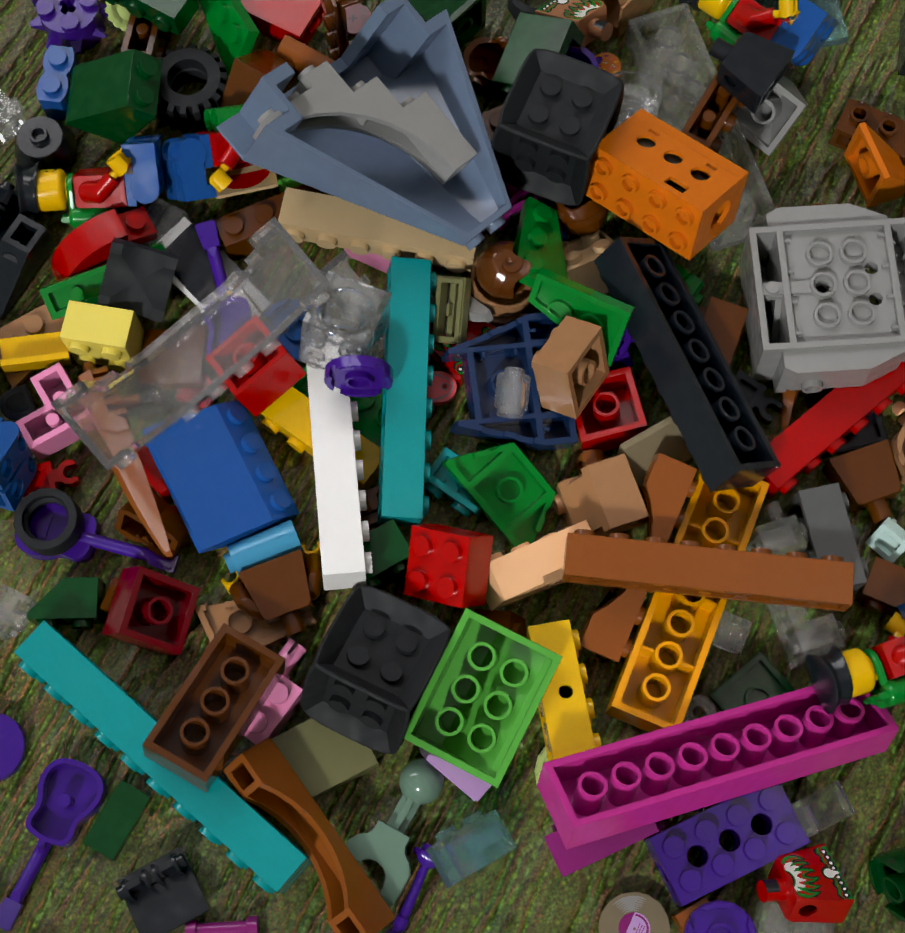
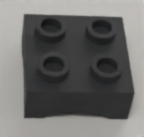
(138, 279)

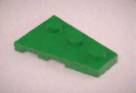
(539, 240)
(562, 297)

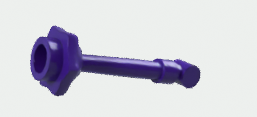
(401, 921)

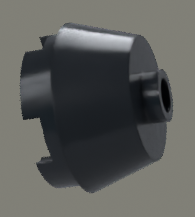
(46, 142)

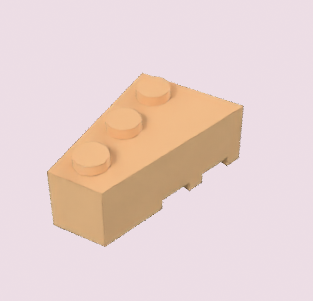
(528, 568)

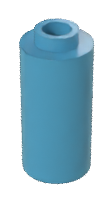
(262, 547)

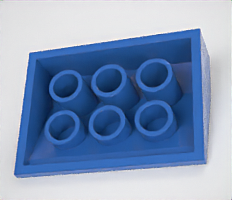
(222, 476)

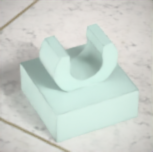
(888, 540)

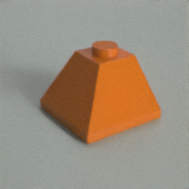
(875, 166)

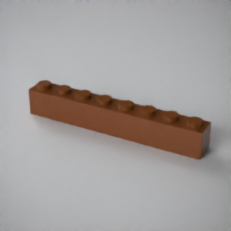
(708, 571)

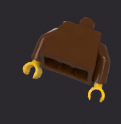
(280, 589)

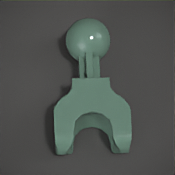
(387, 841)

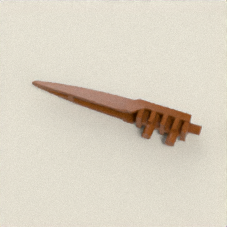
(134, 481)

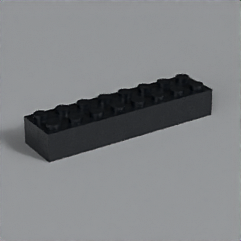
(687, 365)

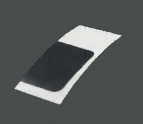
(193, 269)

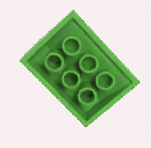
(482, 697)

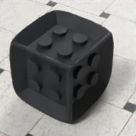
(555, 125)
(374, 668)

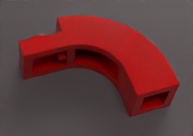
(92, 240)

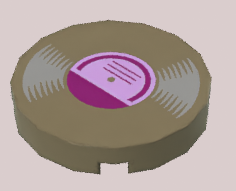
(633, 914)

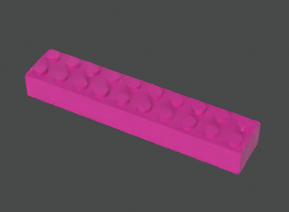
(706, 762)

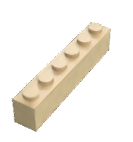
(345, 225)

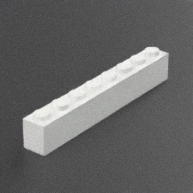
(337, 485)

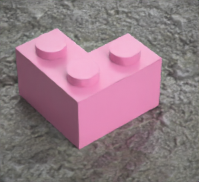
(45, 428)

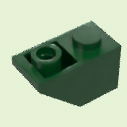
(71, 603)

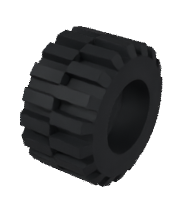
(189, 66)

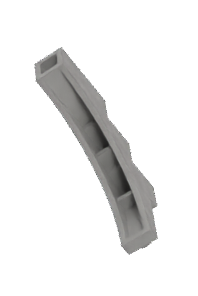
(370, 109)

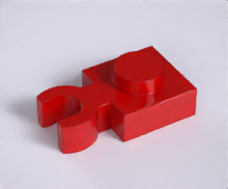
(49, 477)

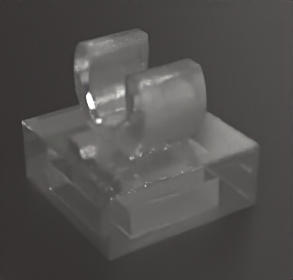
(731, 633)

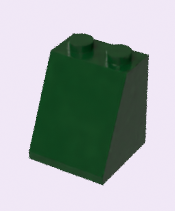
(465, 15)
(114, 94)

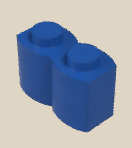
(55, 81)

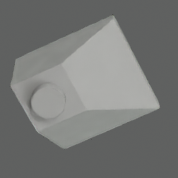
(774, 116)

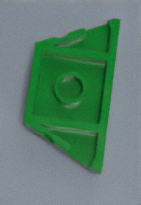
(505, 490)

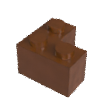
(246, 74)

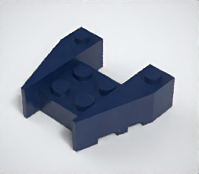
(482, 361)

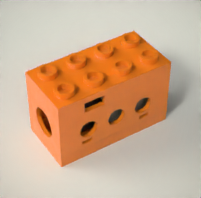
(665, 183)

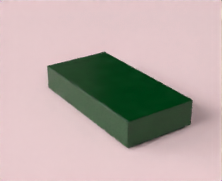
(117, 820)

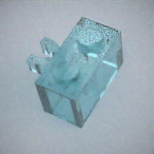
(471, 847)

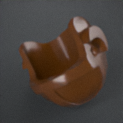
(482, 59)
(581, 219)
(501, 269)

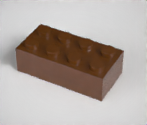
(214, 707)

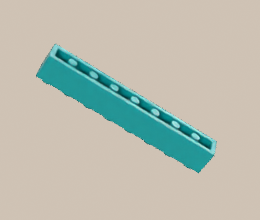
(406, 402)

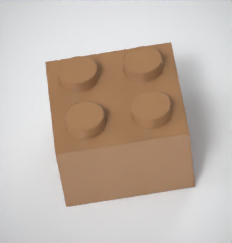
(570, 366)

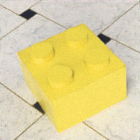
(101, 334)

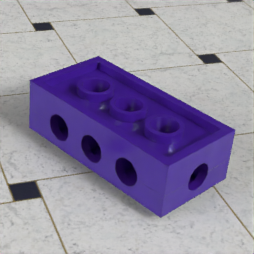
(749, 850)

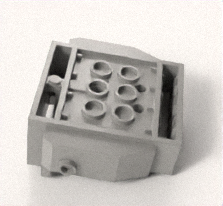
(830, 335)

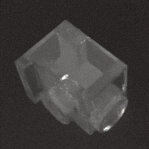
(13, 611)

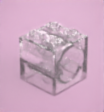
(350, 307)

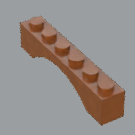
(664, 493)
(270, 783)

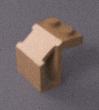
(603, 496)

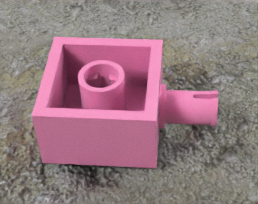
(281, 702)

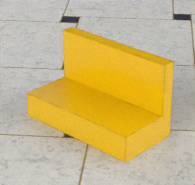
(33, 352)

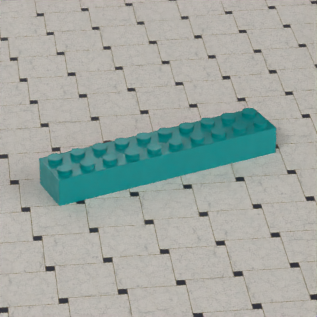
(126, 725)

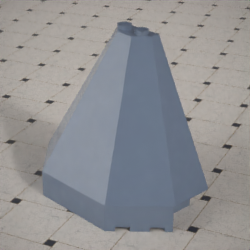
(365, 170)

